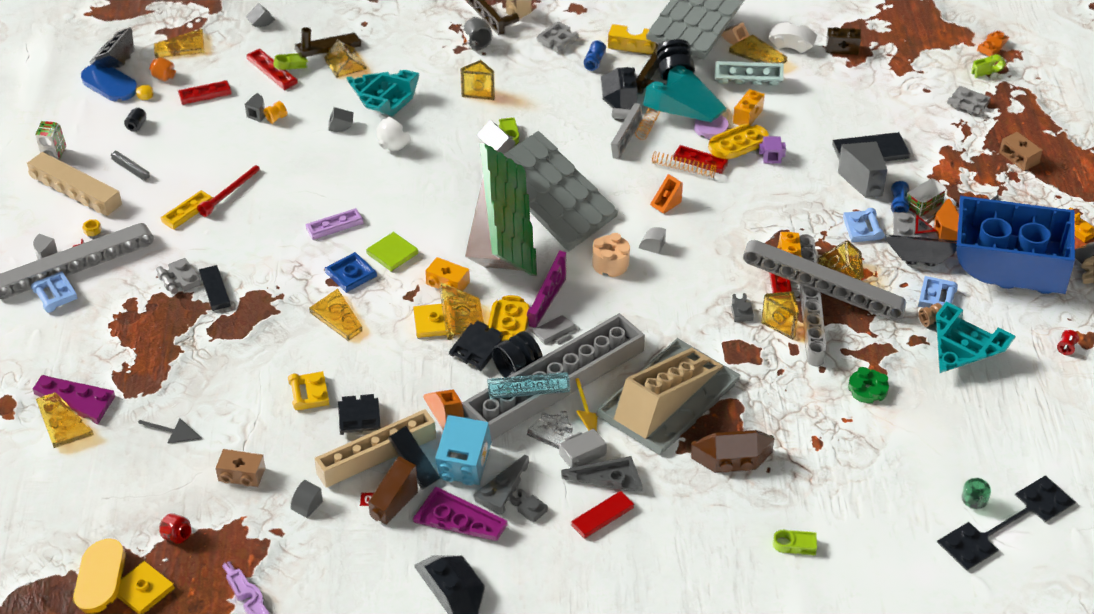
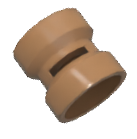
(928, 315)

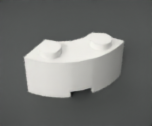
(792, 36)

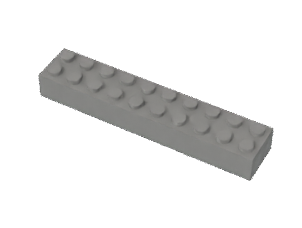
(583, 358)

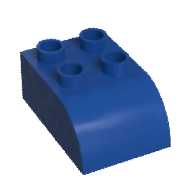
(1016, 244)

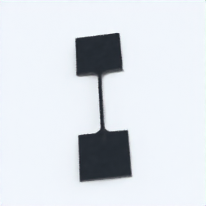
(971, 546)

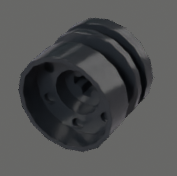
(672, 54)
(515, 353)

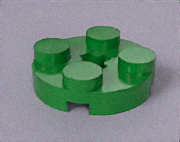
(863, 377)

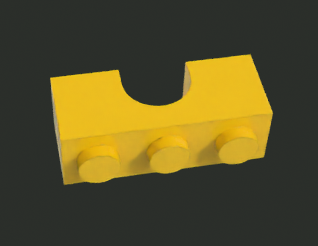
(621, 40)

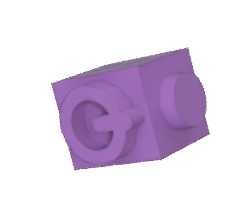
(772, 149)

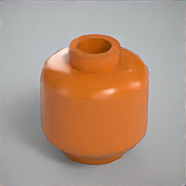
(162, 69)

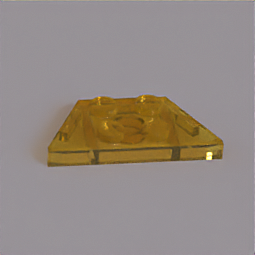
(458, 310)

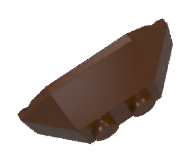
(733, 450)

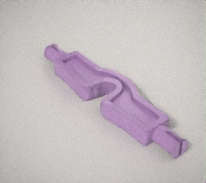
(244, 590)

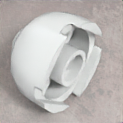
(391, 135)

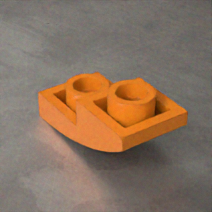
(993, 43)

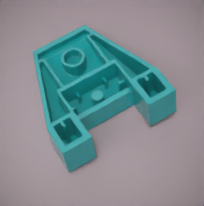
(683, 96)

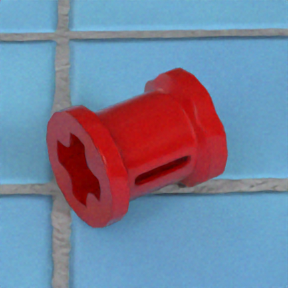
(1070, 343)

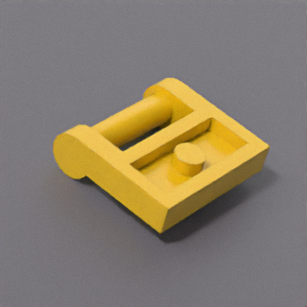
(315, 389)

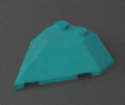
(385, 91)
(964, 342)

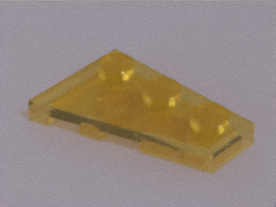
(181, 45)

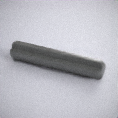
(130, 165)

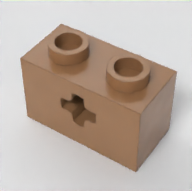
(1020, 151)
(240, 467)

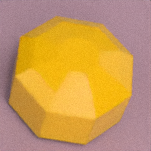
(144, 92)
(92, 227)

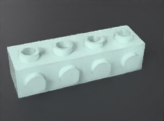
(749, 72)

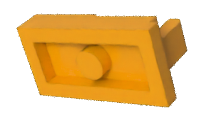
(1083, 230)

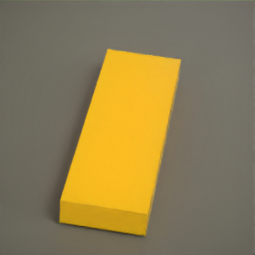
(185, 210)

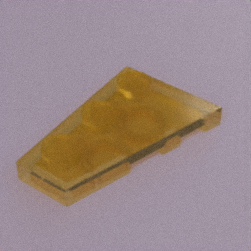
(757, 51)
(337, 315)
(60, 421)

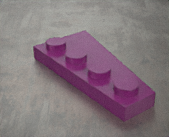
(549, 290)
(82, 398)
(458, 515)

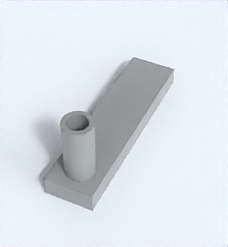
(632, 120)

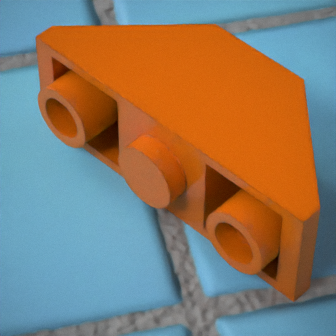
(947, 221)
(444, 404)

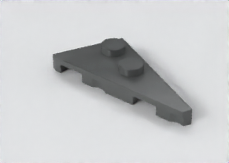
(612, 473)
(500, 489)

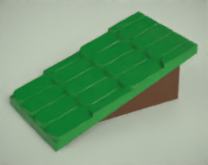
(501, 222)

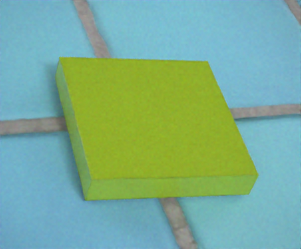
(392, 251)

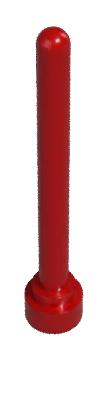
(206, 207)

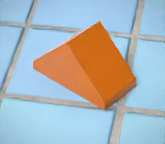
(668, 195)

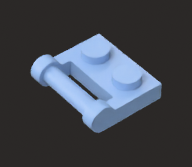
(857, 226)
(59, 288)
(932, 290)

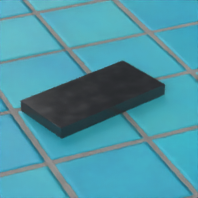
(890, 144)

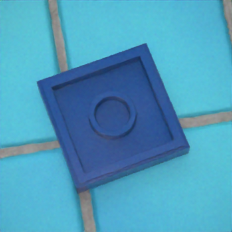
(350, 272)

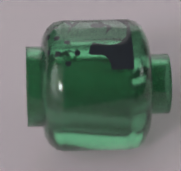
(976, 493)

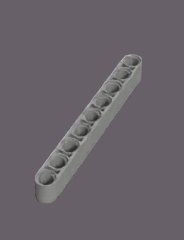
(76, 258)
(824, 280)
(812, 310)

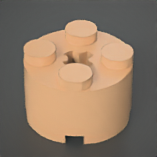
(611, 255)

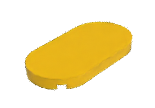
(737, 141)
(509, 316)
(99, 575)

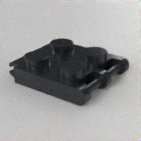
(476, 344)
(359, 414)

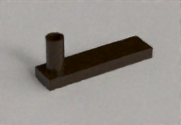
(491, 17)
(322, 46)
(647, 73)

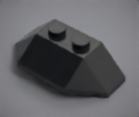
(116, 50)
(620, 88)
(920, 249)
(452, 583)

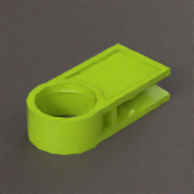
(289, 61)
(985, 65)
(509, 126)
(801, 542)

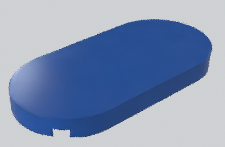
(109, 82)

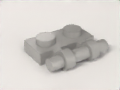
(554, 36)
(969, 100)
(182, 272)

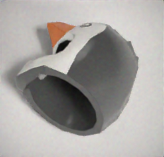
(477, 31)

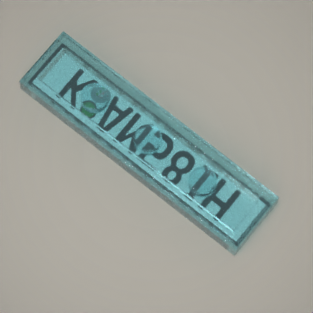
(528, 385)

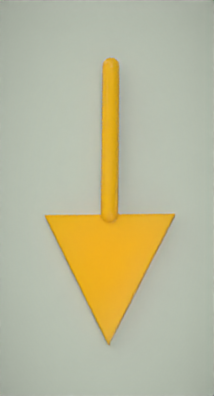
(586, 416)

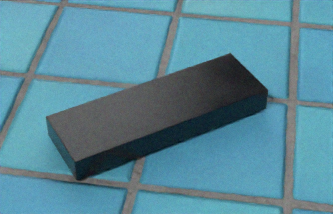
(214, 287)
(410, 450)

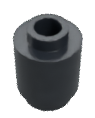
(135, 119)

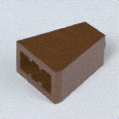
(394, 491)

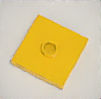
(429, 320)
(143, 588)

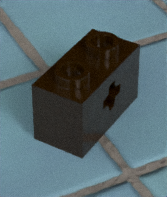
(843, 41)

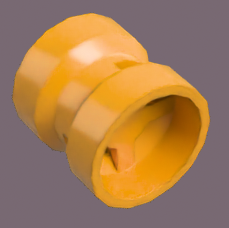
(277, 111)

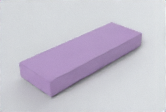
(334, 223)

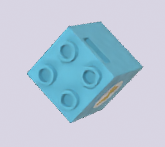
(468, 438)

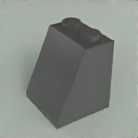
(863, 168)

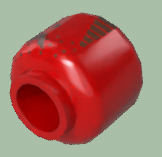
(175, 528)

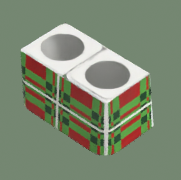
(54, 133)
(931, 187)

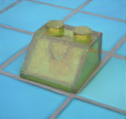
(844, 259)

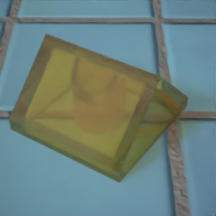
(344, 60)
(478, 81)
(781, 313)

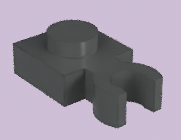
(741, 309)
(530, 507)

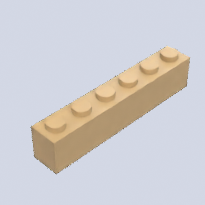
(74, 183)
(371, 449)

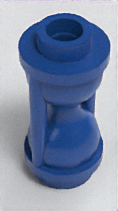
(594, 55)
(899, 191)

